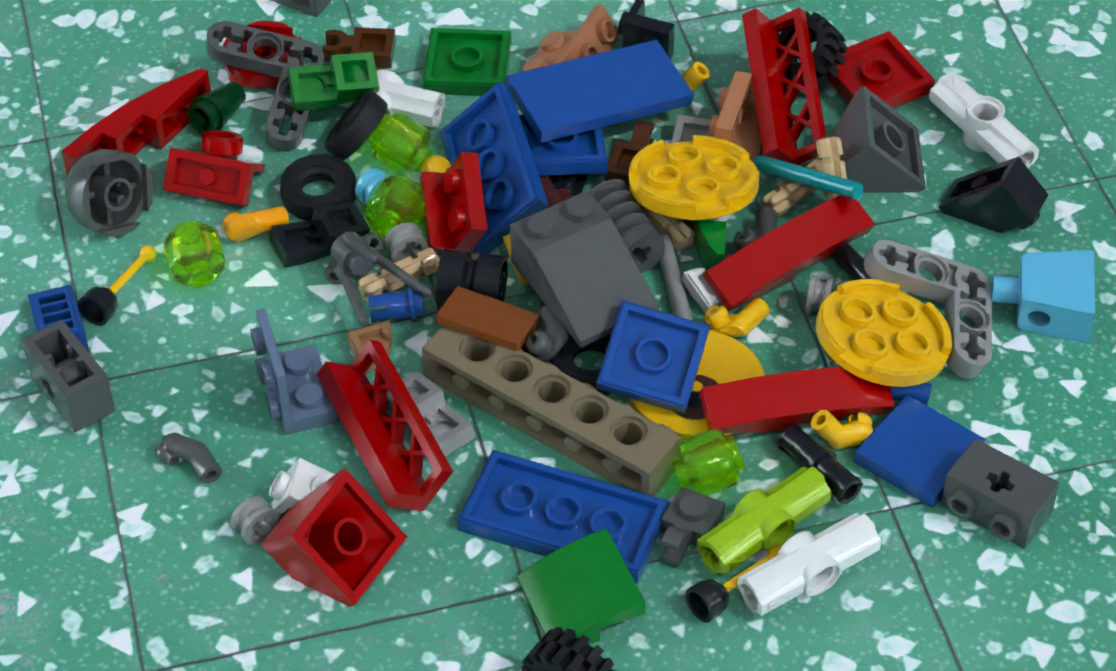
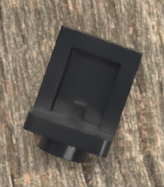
(639, 29)

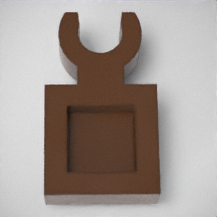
(376, 40)

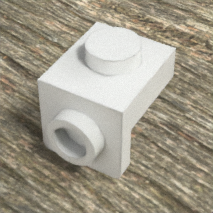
(296, 484)

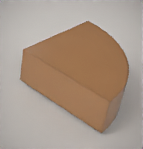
(381, 332)

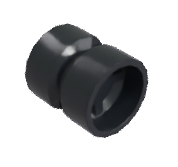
(484, 275)

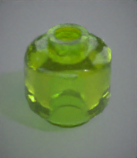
(400, 143)
(393, 203)
(194, 254)
(709, 462)

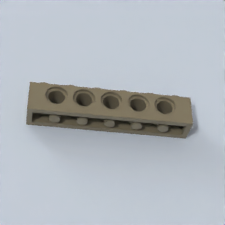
(554, 409)

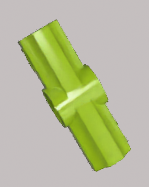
(763, 520)

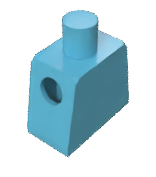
(1052, 294)

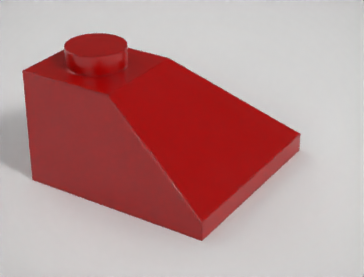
(335, 539)

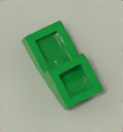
(334, 83)
(710, 241)

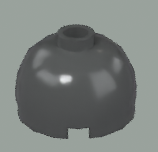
(109, 191)

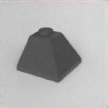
(879, 146)

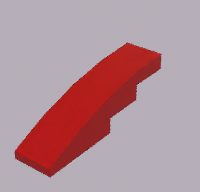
(145, 120)
(787, 250)
(790, 398)

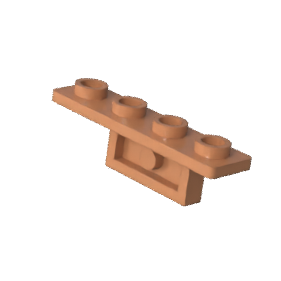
(593, 37)
(738, 115)

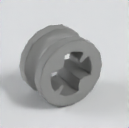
(404, 241)
(817, 293)
(254, 520)

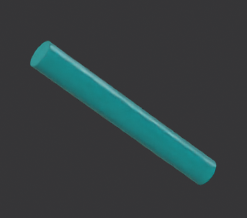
(809, 177)

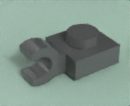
(686, 521)

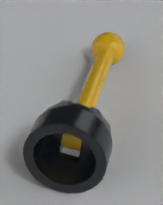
(99, 303)
(709, 598)

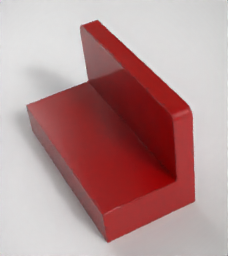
(210, 176)

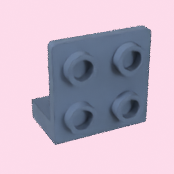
(293, 380)

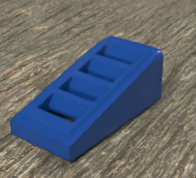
(55, 300)

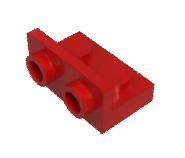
(454, 205)

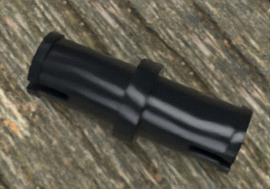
(809, 453)

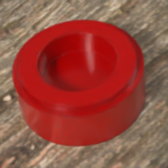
(222, 143)

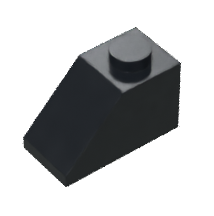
(996, 197)

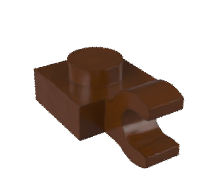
(625, 151)

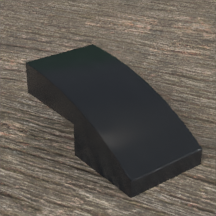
(313, 239)

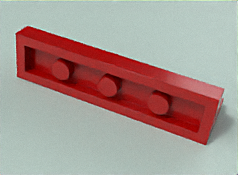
(770, 84)
(381, 437)

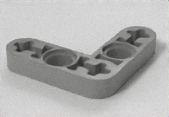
(955, 281)

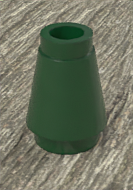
(215, 107)

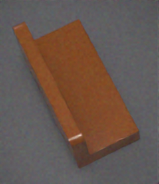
(488, 319)

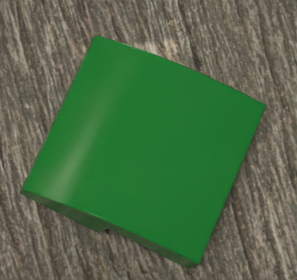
(582, 587)

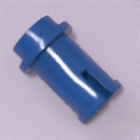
(400, 305)

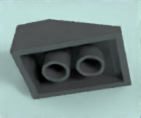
(578, 266)

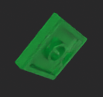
(466, 60)

